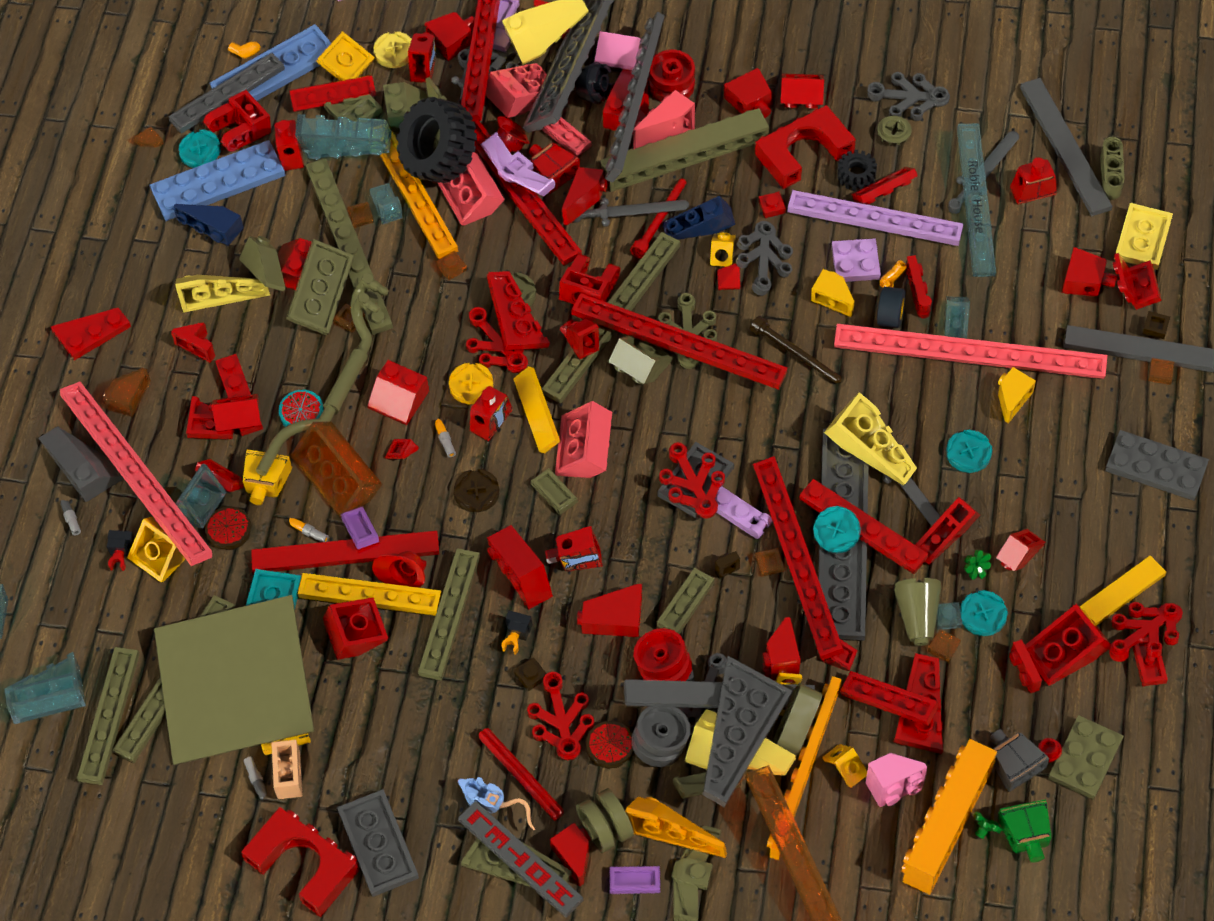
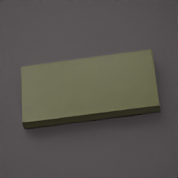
(320, 287)

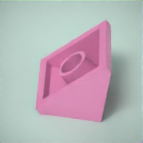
(617, 50)

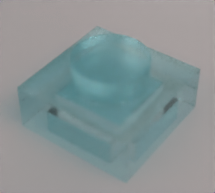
(949, 616)

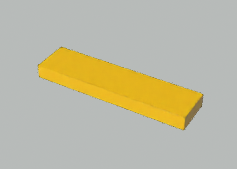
(536, 410)
(1123, 590)

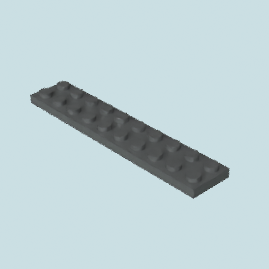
(567, 67)
(844, 573)

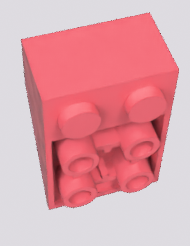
(515, 88)
(668, 119)

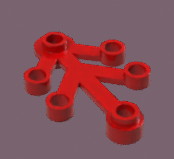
(496, 345)
(693, 483)
(1167, 614)
(561, 720)

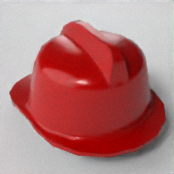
(511, 134)
(400, 569)

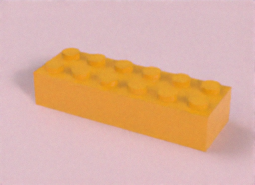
(948, 816)

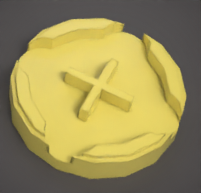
(392, 49)

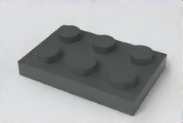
(694, 457)

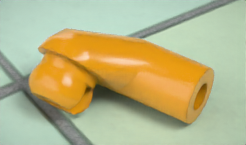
(244, 51)
(893, 274)

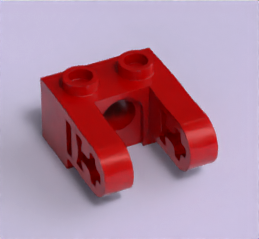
(247, 113)
(577, 281)

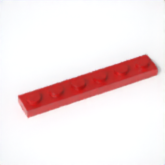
(872, 531)

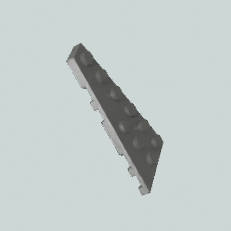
(744, 717)

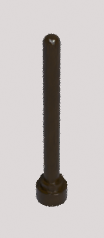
(761, 326)

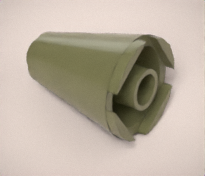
(919, 607)

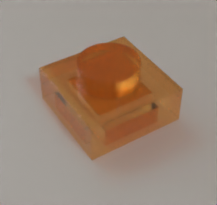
(451, 265)

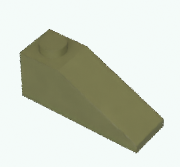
(263, 262)

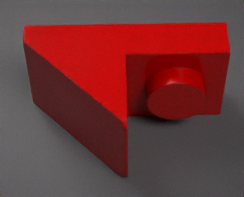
(193, 340)

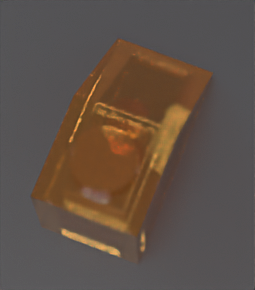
(126, 392)

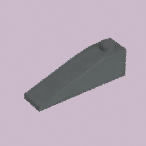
(83, 466)

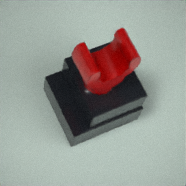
(118, 547)

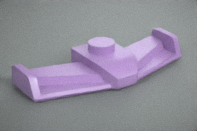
(515, 167)

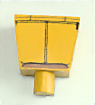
(268, 485)

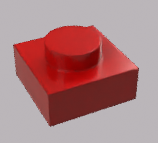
(772, 205)

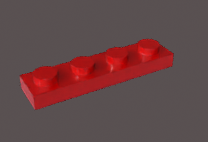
(331, 92)
(235, 383)
(889, 698)

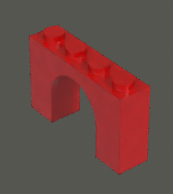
(819, 126)
(285, 832)

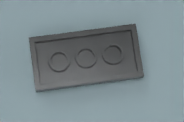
(1157, 465)
(378, 843)

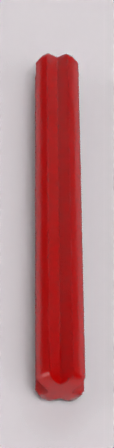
(522, 775)

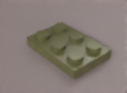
(1086, 757)

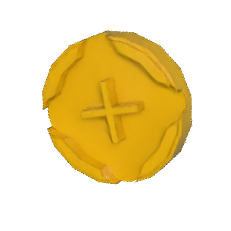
(469, 381)

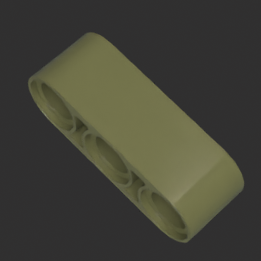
(1112, 167)
(797, 718)

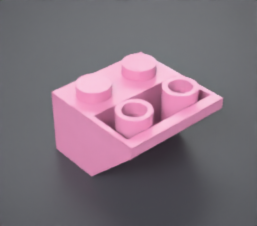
(894, 777)

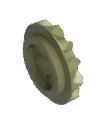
(888, 124)

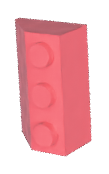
(472, 193)
(584, 441)

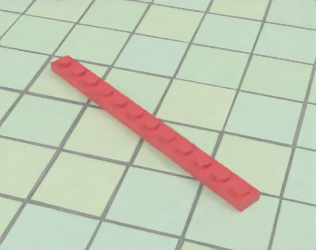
(971, 351)
(136, 474)

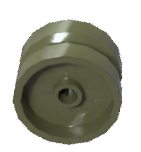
(604, 820)

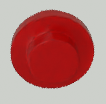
(1050, 748)

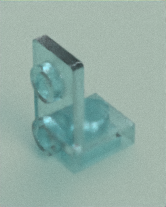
(386, 203)

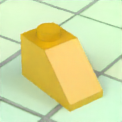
(832, 292)
(1014, 392)

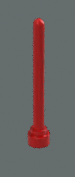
(641, 246)

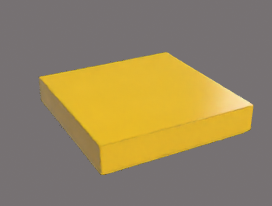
(345, 58)

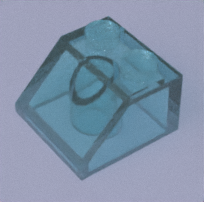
(201, 497)

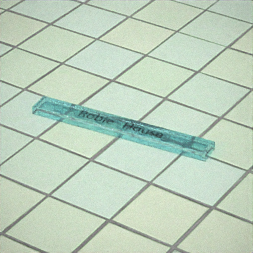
(976, 200)

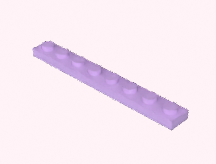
(875, 218)

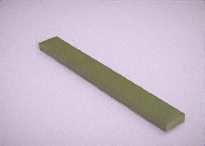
(153, 708)

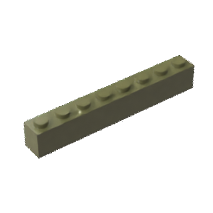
(689, 148)

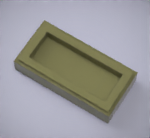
(554, 491)

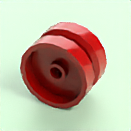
(671, 72)
(662, 656)

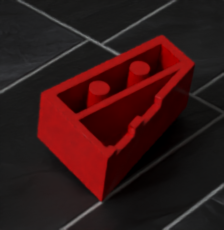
(520, 566)

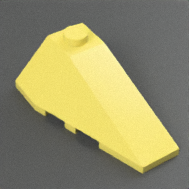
(541, 26)
(209, 291)
(865, 435)
(768, 753)

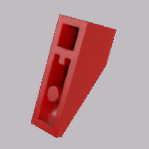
(583, 193)
(947, 529)

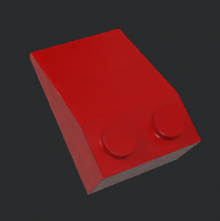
(1067, 645)

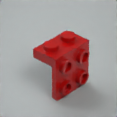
(1137, 282)

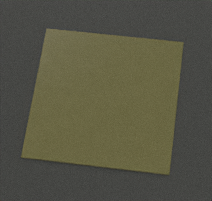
(233, 680)

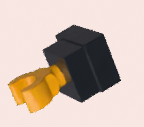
(519, 627)

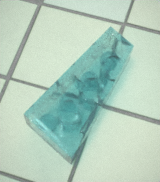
(342, 136)

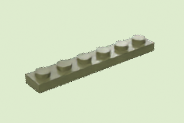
(449, 614)
(108, 716)

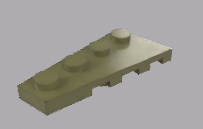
(484, 860)

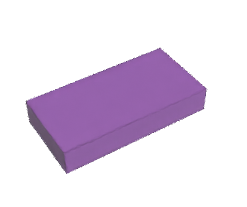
(360, 527)
(634, 880)

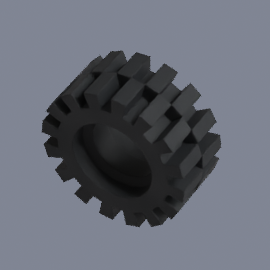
(856, 160)

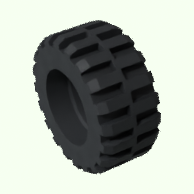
(454, 144)

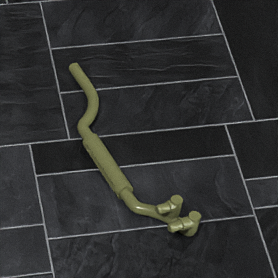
(347, 376)

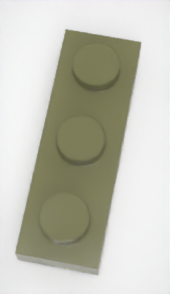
(686, 601)

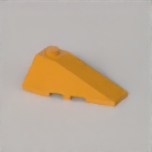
(661, 823)

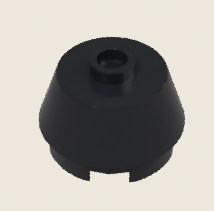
(594, 83)

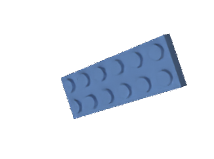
(297, 55)
(218, 179)

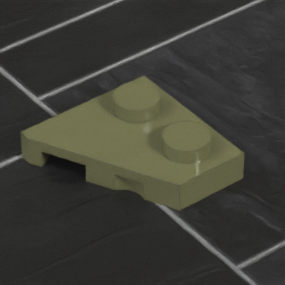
(355, 108)

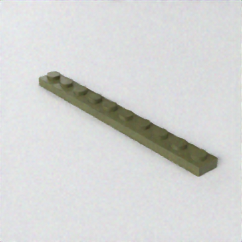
(346, 238)
(625, 297)

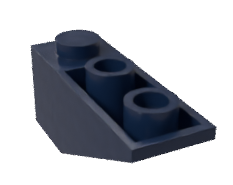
(701, 220)
(213, 221)

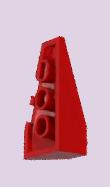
(615, 100)

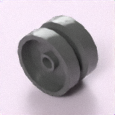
(660, 735)

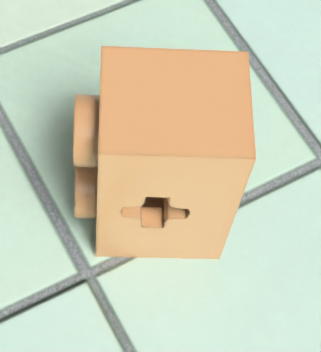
(286, 769)

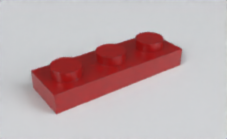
(885, 185)

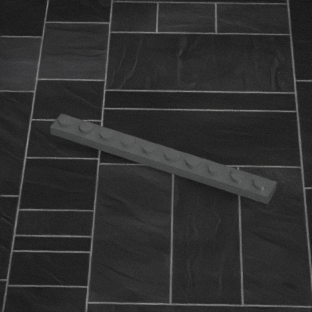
(633, 99)

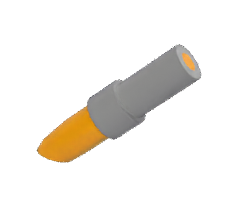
(444, 438)
(308, 530)

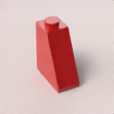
(613, 613)

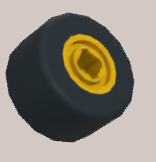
(891, 307)

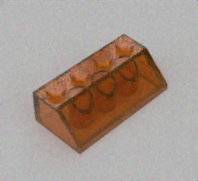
(335, 468)

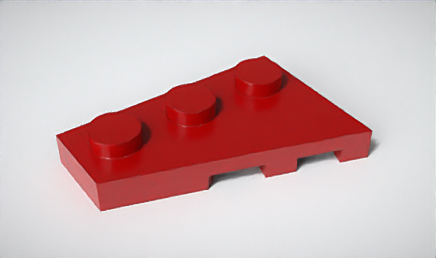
(89, 332)

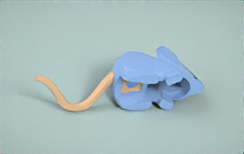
(489, 796)

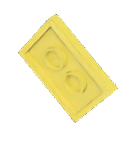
(1144, 235)

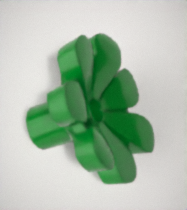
(976, 564)
(985, 825)

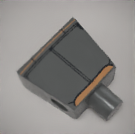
(1016, 759)

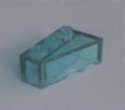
(46, 693)

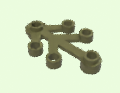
(686, 309)

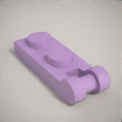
(741, 513)

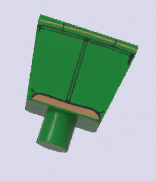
(1027, 828)

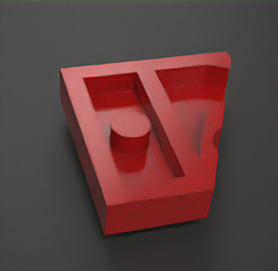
(202, 422)

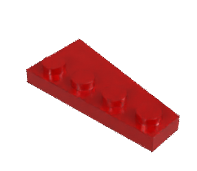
(514, 315)
(925, 682)

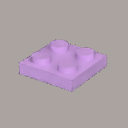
(856, 259)

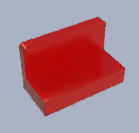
(236, 412)

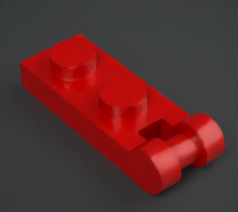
(918, 287)

